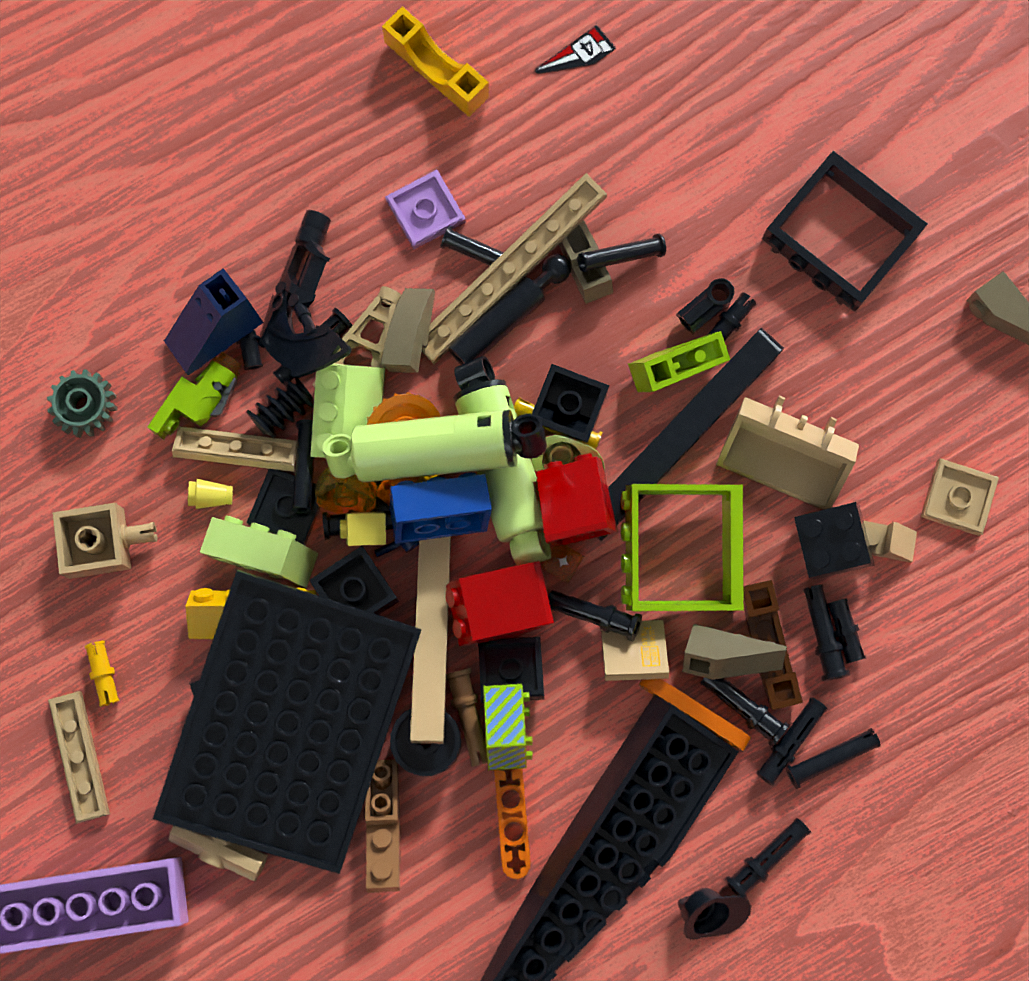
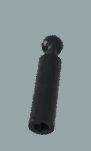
(509, 311)

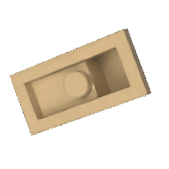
(891, 540)

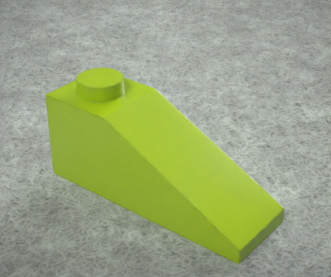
(678, 362)

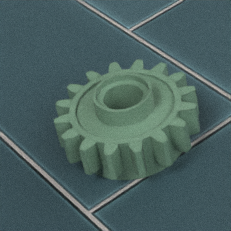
(95, 411)

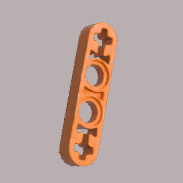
(702, 715)
(508, 815)

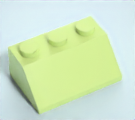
(344, 401)

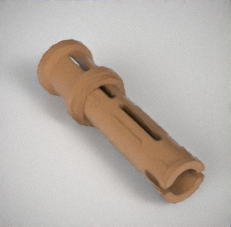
(464, 700)

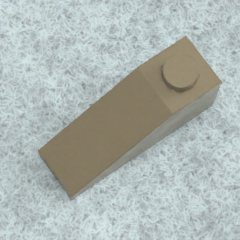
(1002, 307)

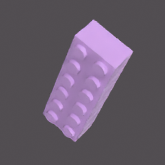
(92, 904)

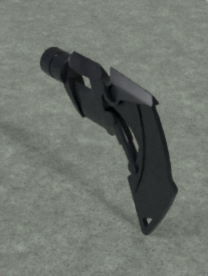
(314, 347)

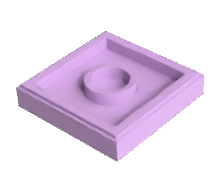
(425, 209)

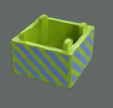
(506, 727)

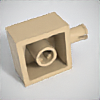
(110, 550)

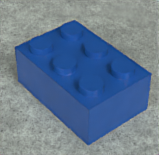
(439, 507)

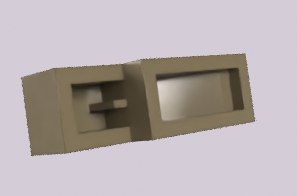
(594, 282)
(408, 331)

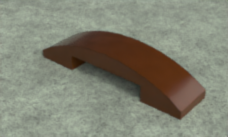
(764, 624)

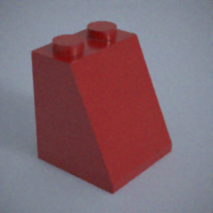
(575, 501)
(499, 604)

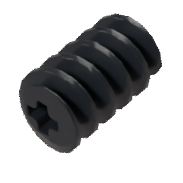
(281, 408)

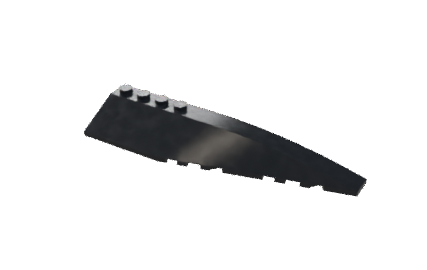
(614, 841)

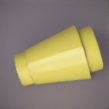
(208, 494)

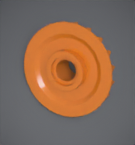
(403, 408)

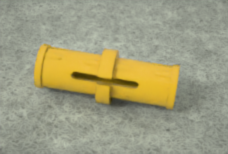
(102, 673)

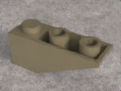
(725, 654)

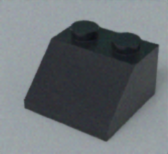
(570, 403)

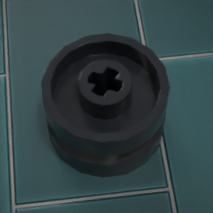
(421, 759)

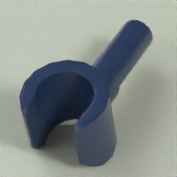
(408, 546)

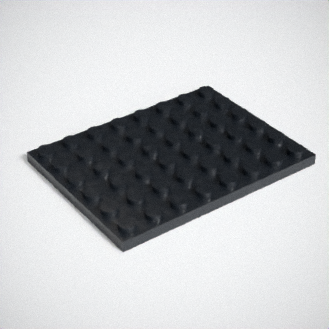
(287, 722)

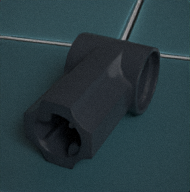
(704, 306)

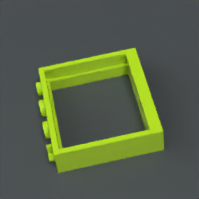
(731, 547)

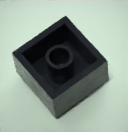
(834, 541)
(355, 583)

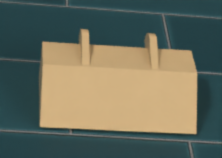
(788, 453)

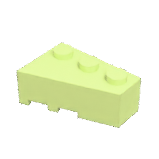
(259, 550)

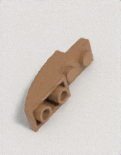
(383, 829)

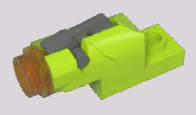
(200, 400)

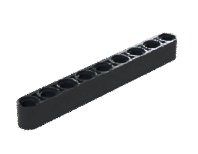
(696, 417)

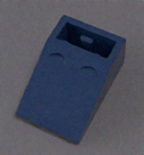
(211, 322)

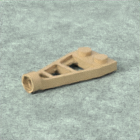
(376, 312)

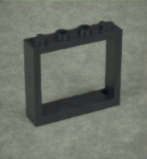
(871, 196)

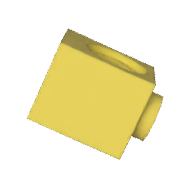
(364, 528)

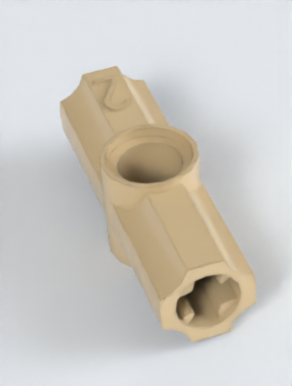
(221, 853)

